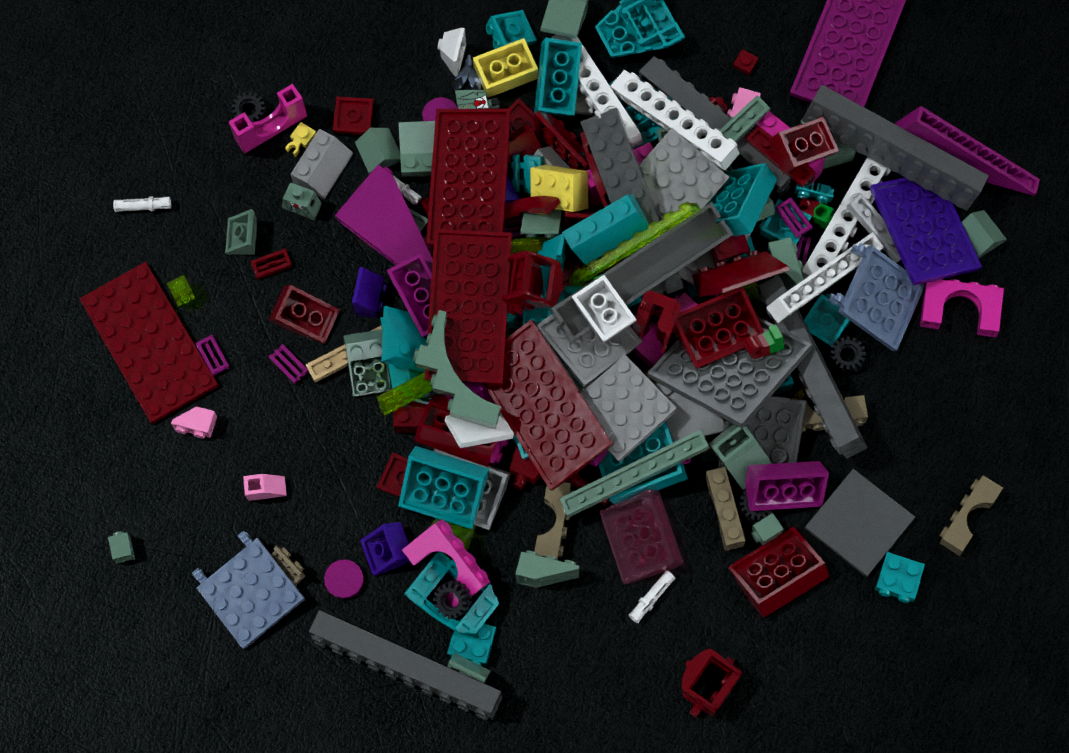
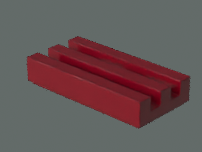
(271, 264)

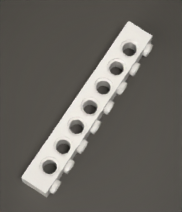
(603, 94)
(720, 156)
(838, 224)
(819, 281)

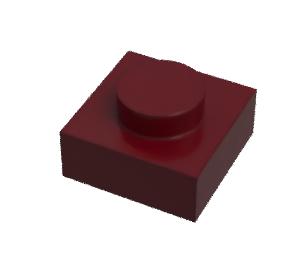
(745, 62)

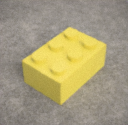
(505, 68)
(561, 182)

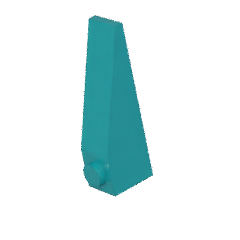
(555, 249)

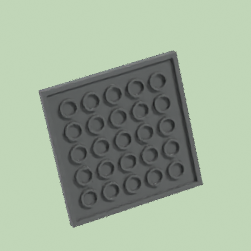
(734, 384)

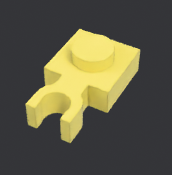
(301, 137)

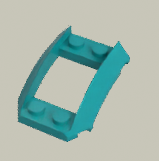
(427, 581)

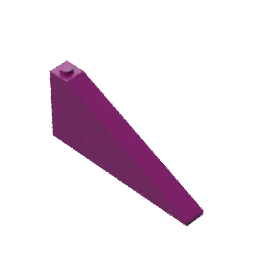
(967, 149)
(383, 219)

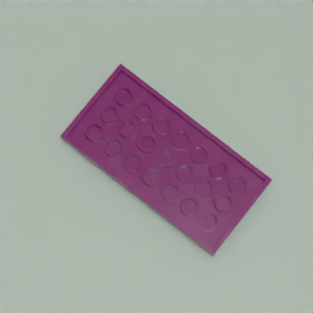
(847, 48)

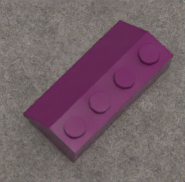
(413, 284)
(786, 485)

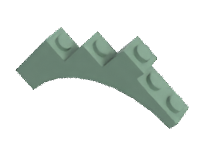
(434, 358)

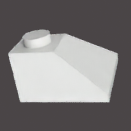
(453, 48)

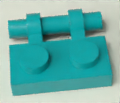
(529, 162)

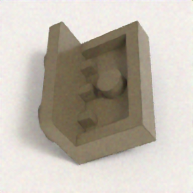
(291, 568)

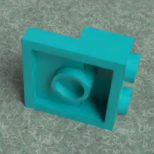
(510, 28)
(776, 229)
(826, 321)
(899, 578)
(473, 646)

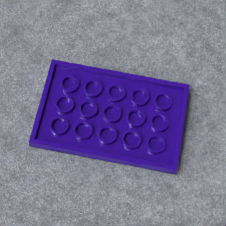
(924, 231)

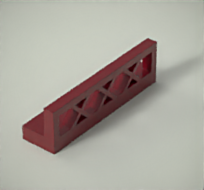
(759, 140)

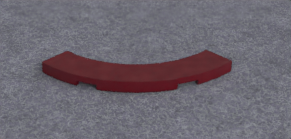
(595, 172)
(534, 204)

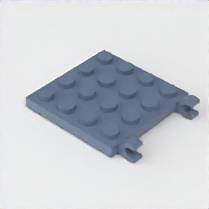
(879, 297)
(249, 592)

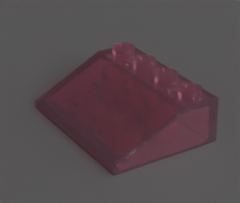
(641, 536)

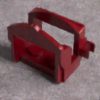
(528, 282)
(662, 307)
(695, 669)

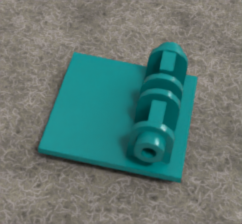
(824, 196)

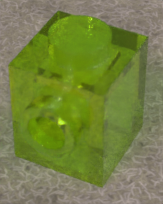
(181, 290)

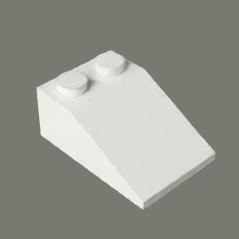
(603, 308)

